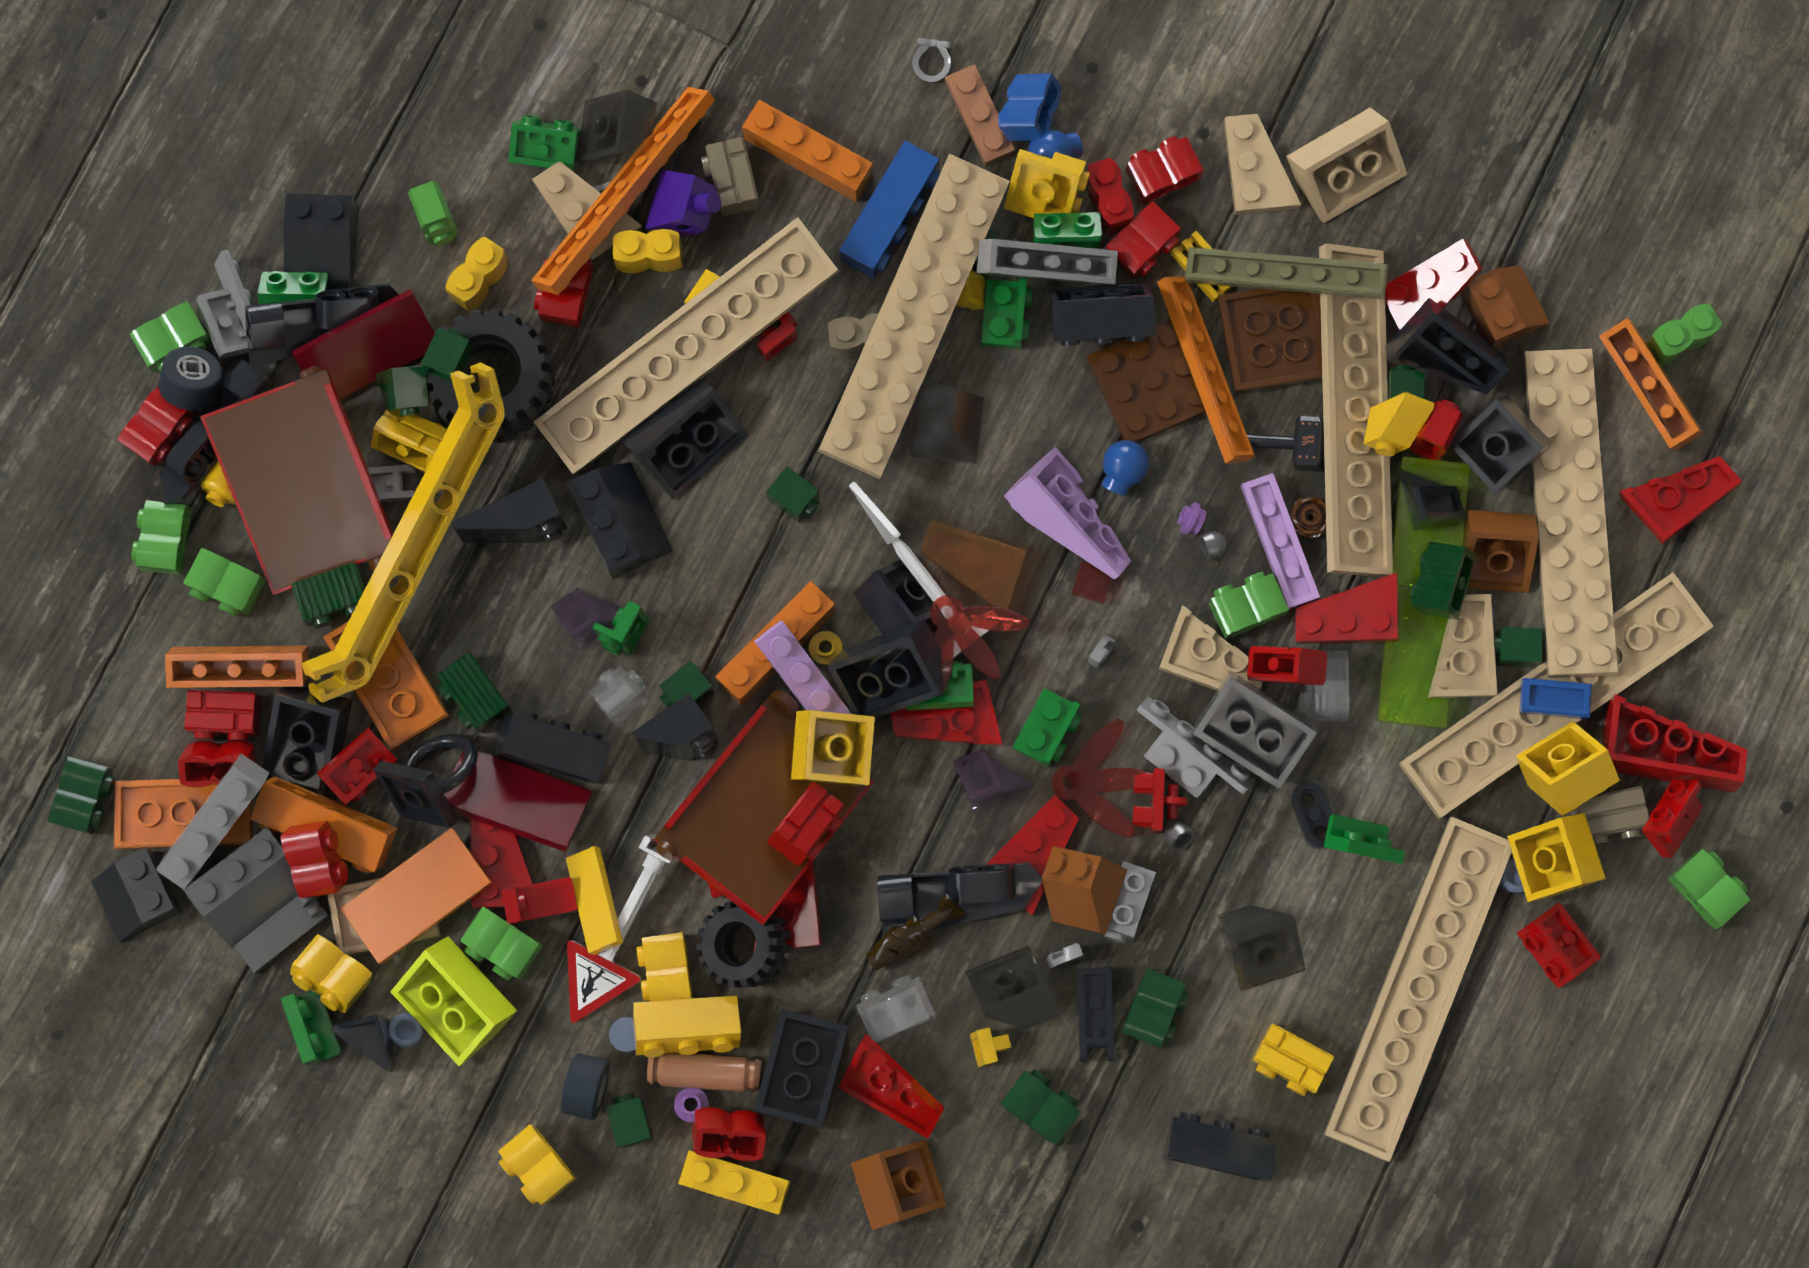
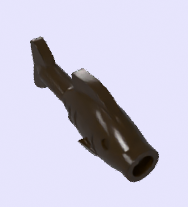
(912, 936)

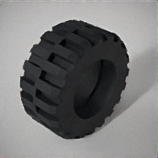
(535, 364)

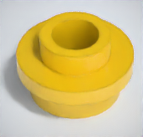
(817, 639)

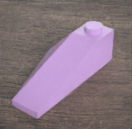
(1057, 506)

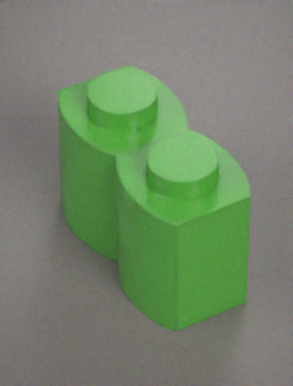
(433, 213)
(170, 331)
(1685, 334)
(161, 537)
(224, 582)
(1248, 605)
(1710, 888)
(501, 944)

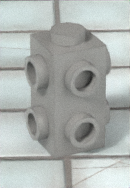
(1130, 903)

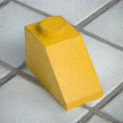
(1396, 423)

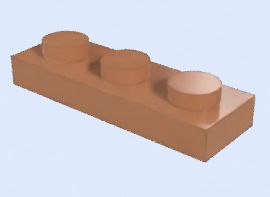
(979, 115)

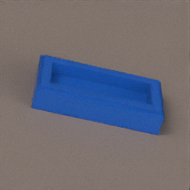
(1555, 698)

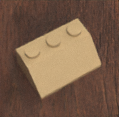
(1347, 164)

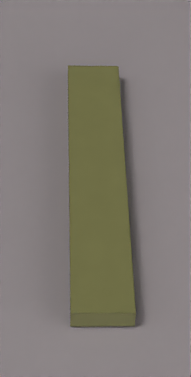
(1287, 273)

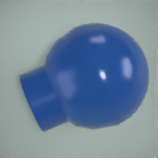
(1057, 141)
(1124, 466)

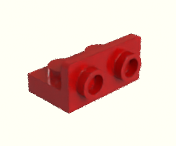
(353, 767)
(1673, 816)
(1558, 945)

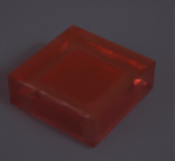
(1091, 583)

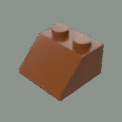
(1504, 305)
(1503, 549)
(1082, 889)
(898, 1184)

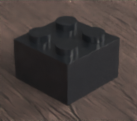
(1501, 444)

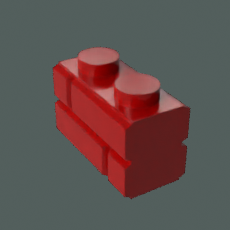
(1287, 665)
(222, 714)
(806, 824)

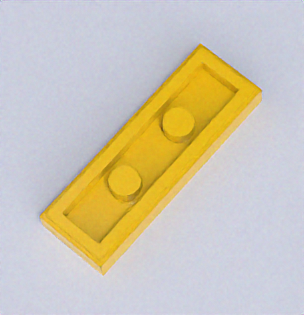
(594, 900)

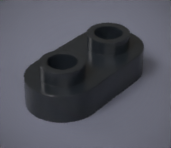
(1312, 816)

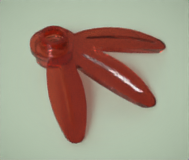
(971, 644)
(1087, 782)

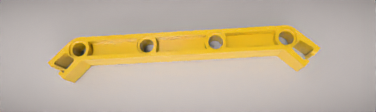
(414, 538)

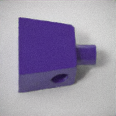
(682, 204)

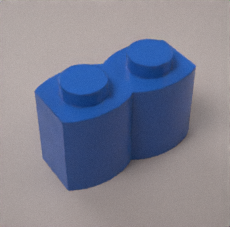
(1029, 106)

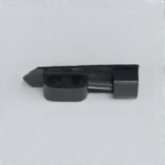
(283, 326)
(193, 454)
(977, 889)

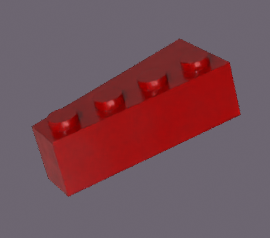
(1668, 749)

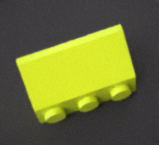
(453, 1000)

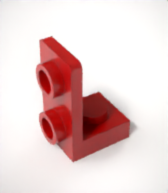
(776, 340)
(539, 900)

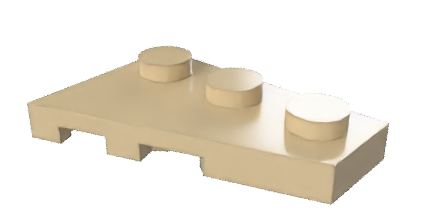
(1255, 168)
(570, 200)
(1467, 653)
(1201, 654)

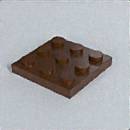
(1271, 338)
(1147, 384)

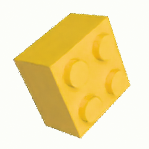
(832, 747)
(1567, 768)
(1556, 857)

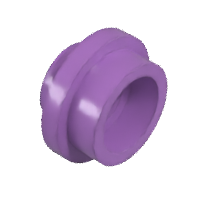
(1191, 519)
(682, 1096)

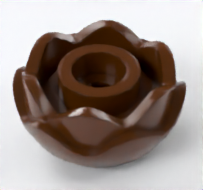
(1309, 506)

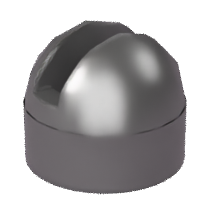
(1213, 544)
(1179, 835)

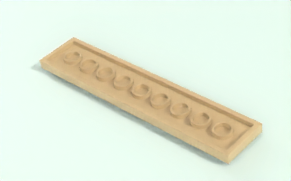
(913, 316)
(686, 346)
(1352, 384)
(1571, 515)
(1491, 736)
(1419, 989)

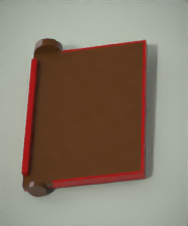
(299, 480)
(738, 806)

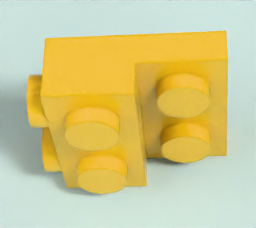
(1046, 184)

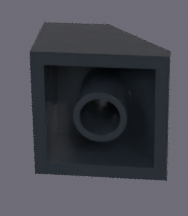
(894, 598)
(135, 894)

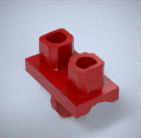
(1152, 816)

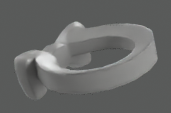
(924, 45)

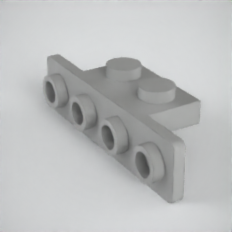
(225, 312)
(1186, 756)

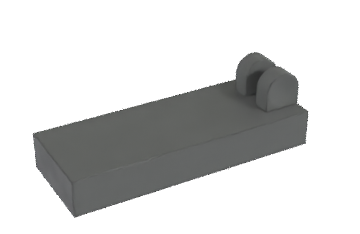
(280, 932)

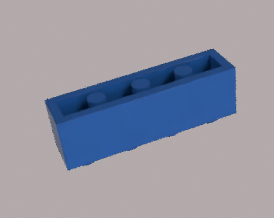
(889, 210)

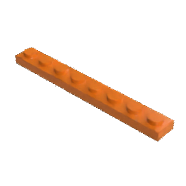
(623, 190)

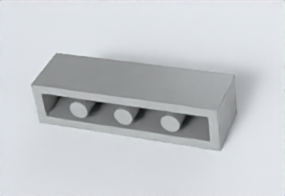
(1047, 261)
(212, 821)

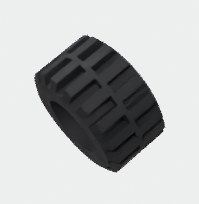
(718, 951)

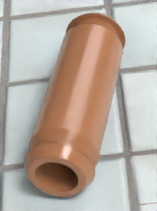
(705, 1072)

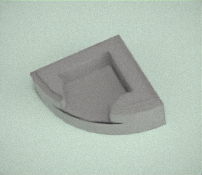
(1101, 651)
(1064, 956)

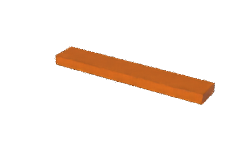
(1206, 370)

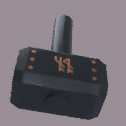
(1306, 443)

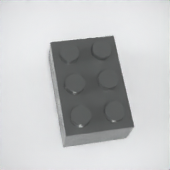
(1255, 729)

